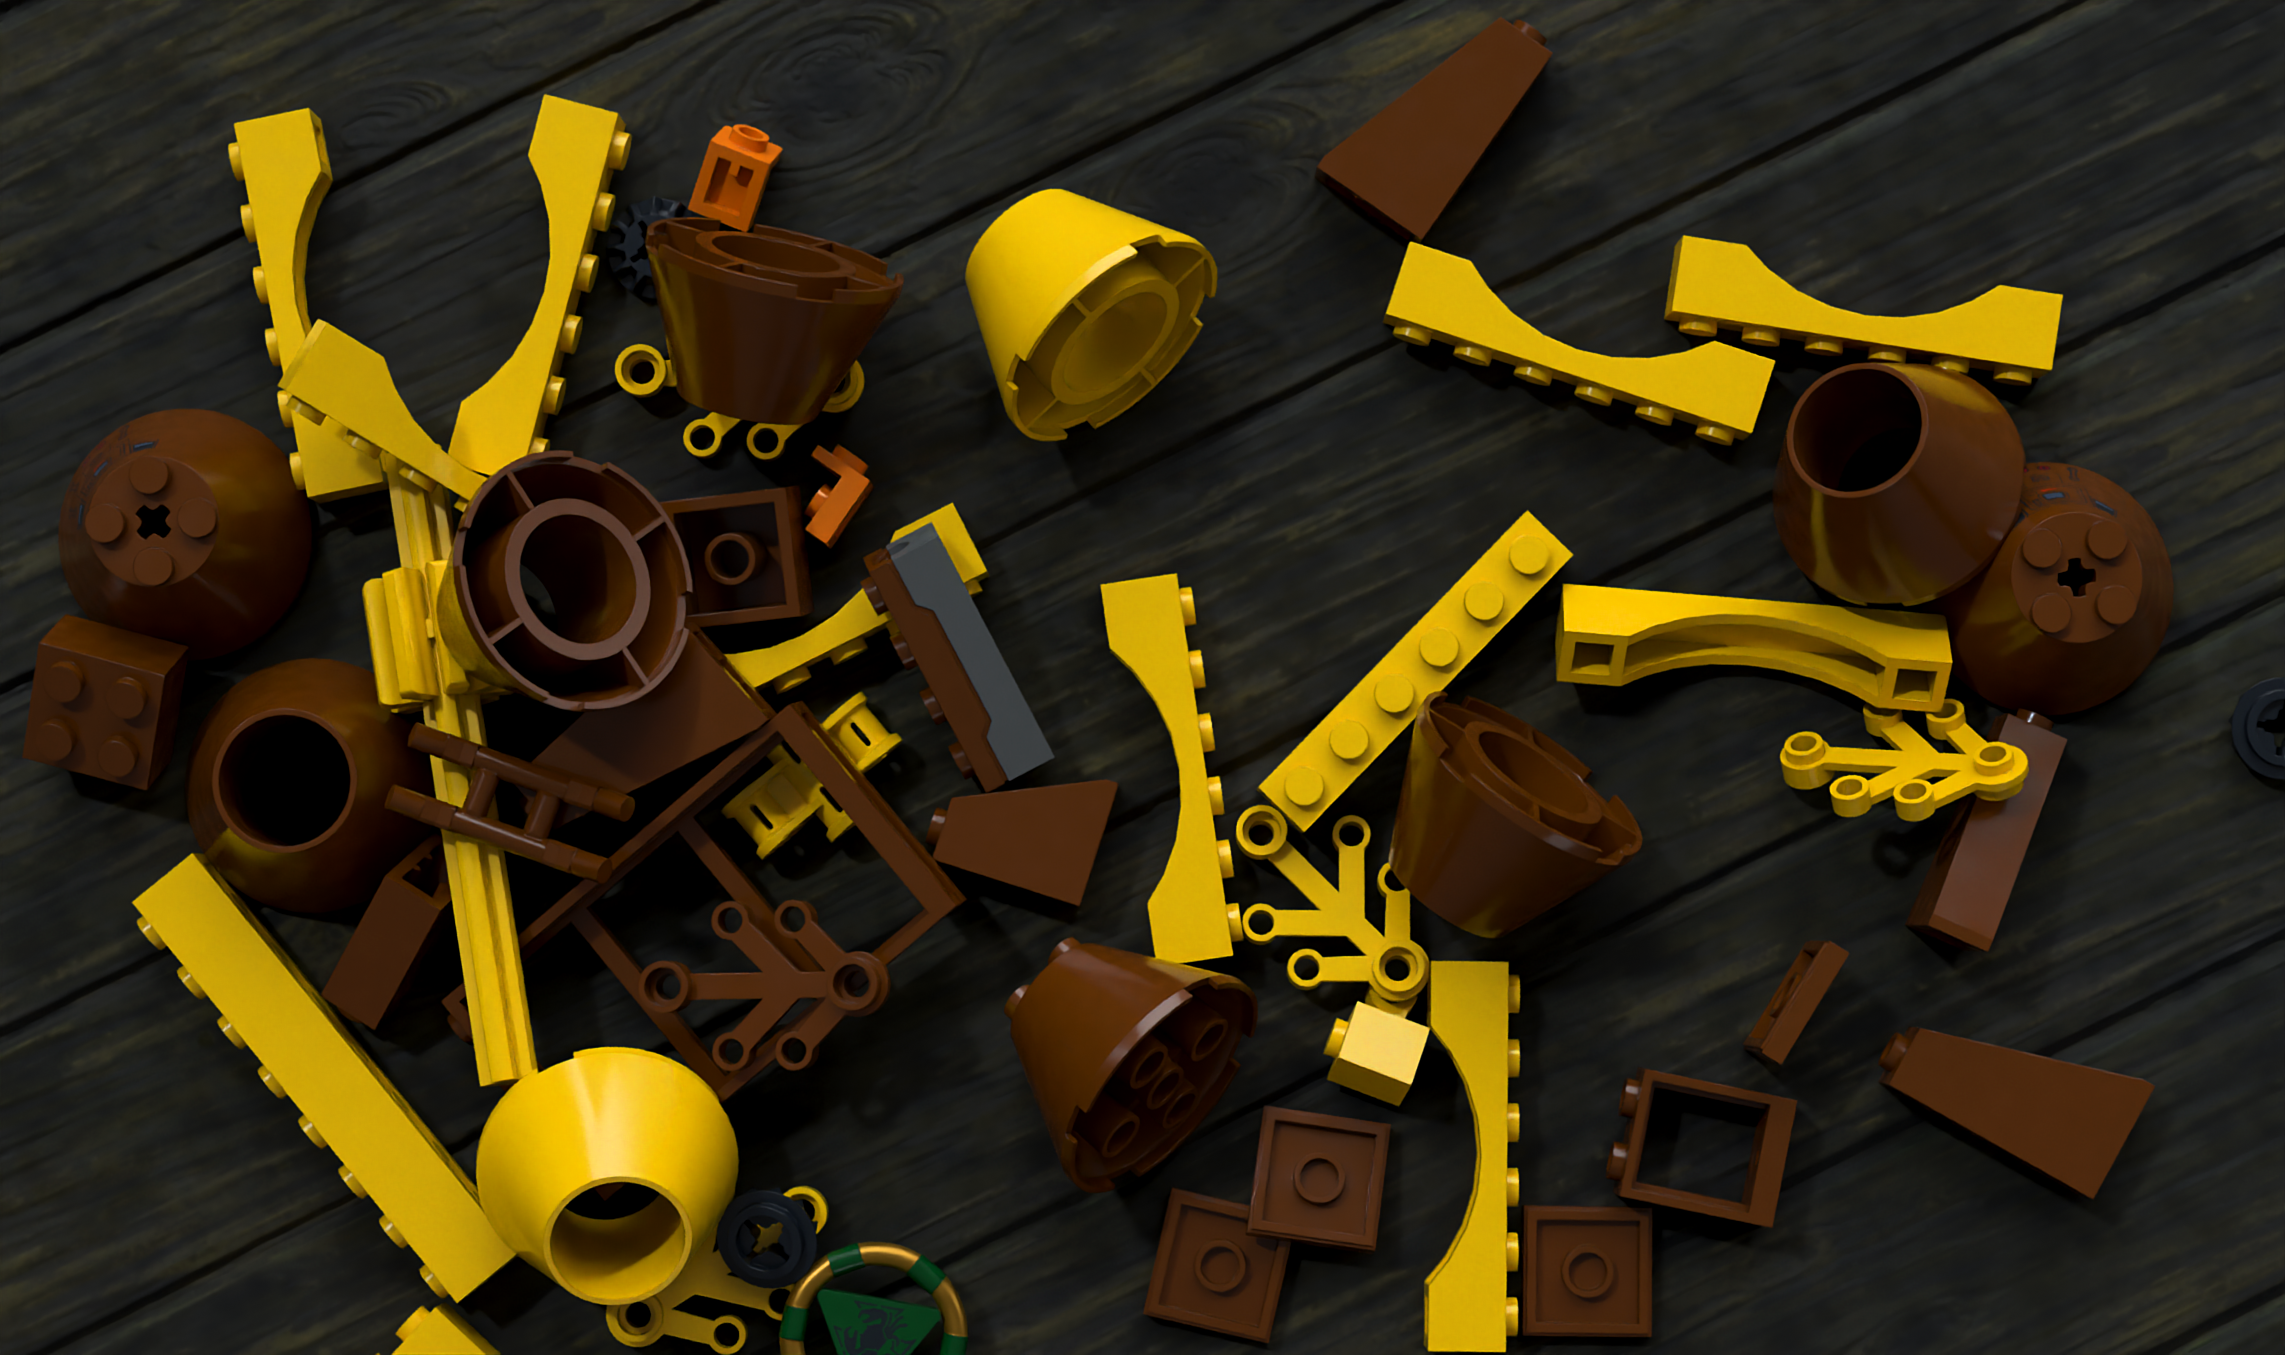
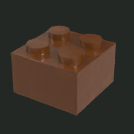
(744, 556)
(105, 701)

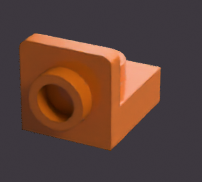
(734, 176)
(835, 507)

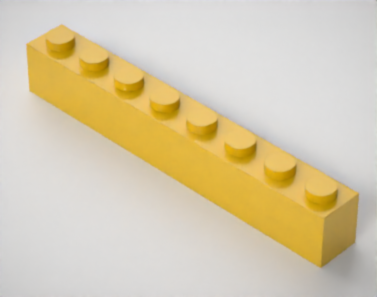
(325, 1073)

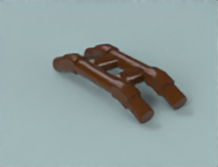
(489, 769)

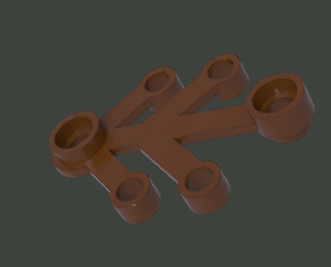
(778, 985)

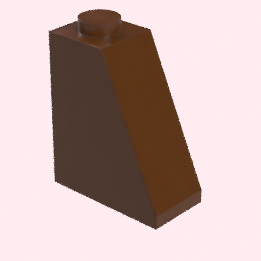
(1027, 836)
(394, 937)

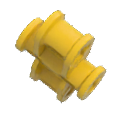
(791, 792)

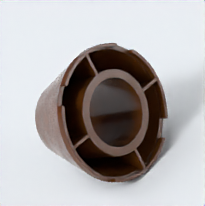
(764, 316)
(1927, 523)
(606, 565)
(1499, 819)
(364, 842)

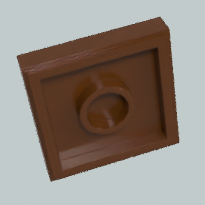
(1795, 1000)
(1318, 1179)
(1586, 1271)
(1214, 1272)

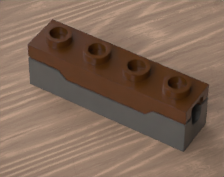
(957, 657)

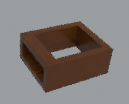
(1765, 1161)

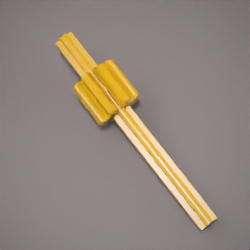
(420, 674)

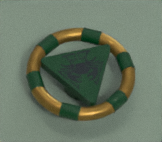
(871, 1323)

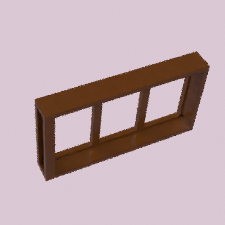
(855, 797)

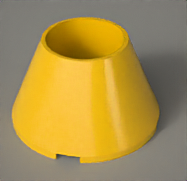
(1083, 308)
(599, 1123)

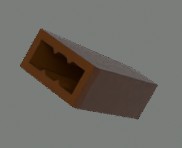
(1431, 138)
(681, 721)
(1987, 844)
(2032, 1107)

